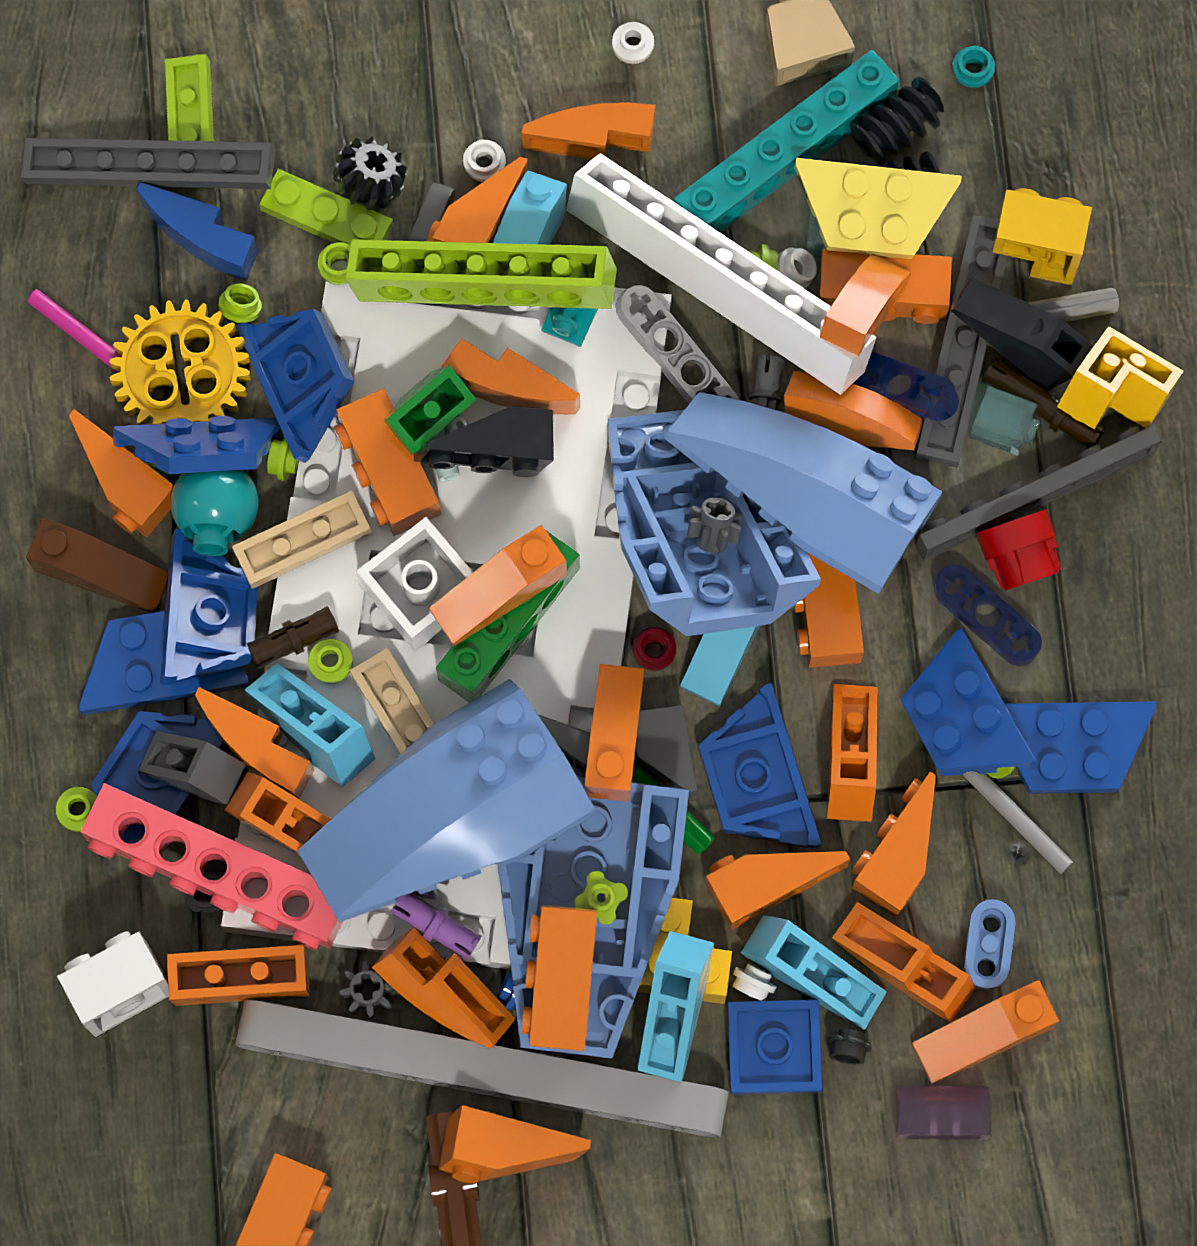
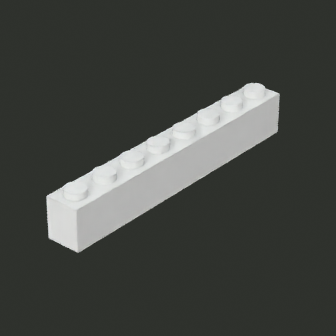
(712, 269)

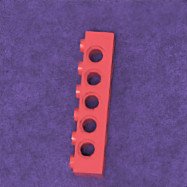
(118, 810)

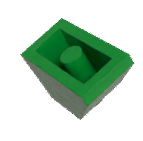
(429, 408)

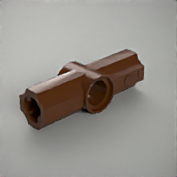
(453, 1198)

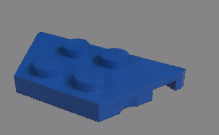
(299, 374)
(200, 446)
(206, 615)
(130, 669)
(963, 715)
(1080, 743)
(124, 761)
(757, 776)

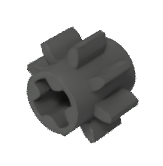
(714, 525)
(357, 984)

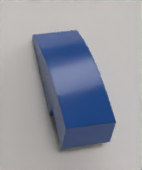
(200, 230)

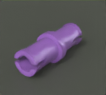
(436, 924)

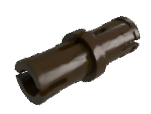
(292, 637)

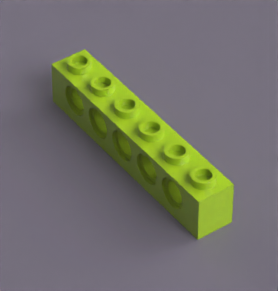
(482, 273)

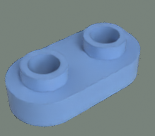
(989, 946)

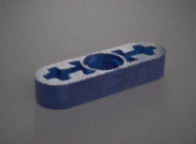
(932, 384)
(956, 601)

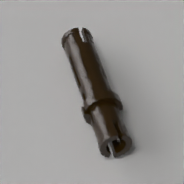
(1011, 382)

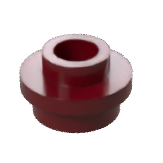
(658, 636)

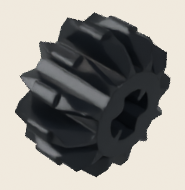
(369, 173)

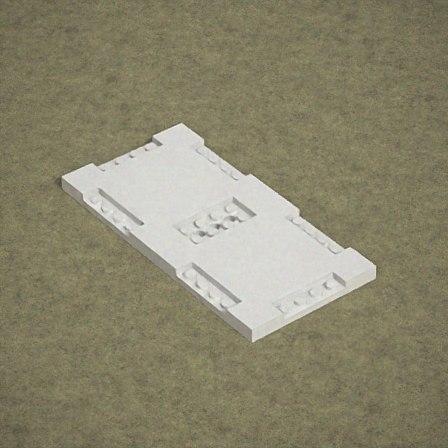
(480, 515)

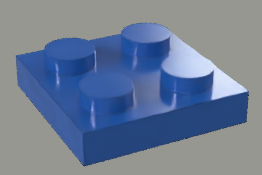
(774, 1047)

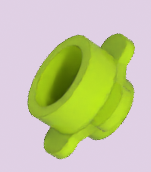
(613, 892)

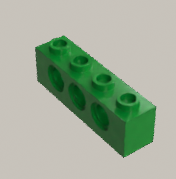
(479, 658)

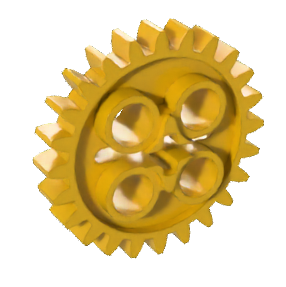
(218, 362)

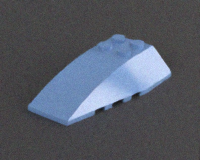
(824, 488)
(680, 581)
(455, 801)
(630, 845)

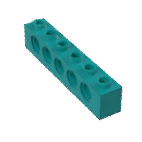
(801, 133)

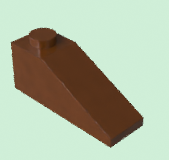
(96, 566)

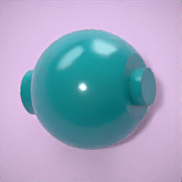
(214, 508)

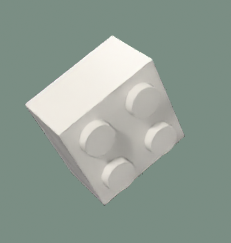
(412, 578)
(114, 982)

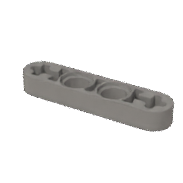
(683, 350)

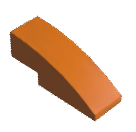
(591, 129)
(863, 304)
(511, 380)
(853, 414)
(256, 743)
(905, 962)
(443, 989)

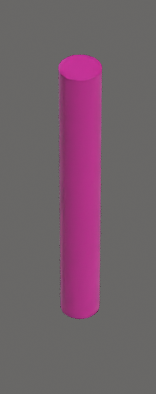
(72, 327)

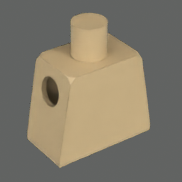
(806, 39)

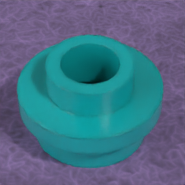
(979, 57)

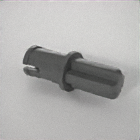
(767, 381)

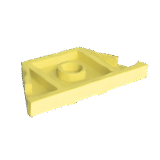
(874, 206)

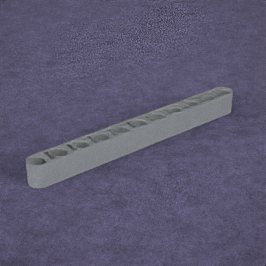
(482, 1070)

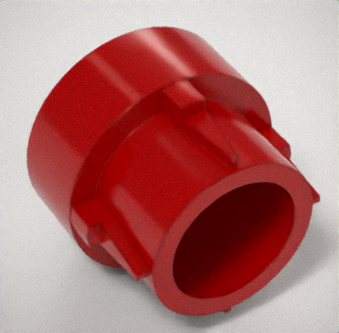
(1021, 550)

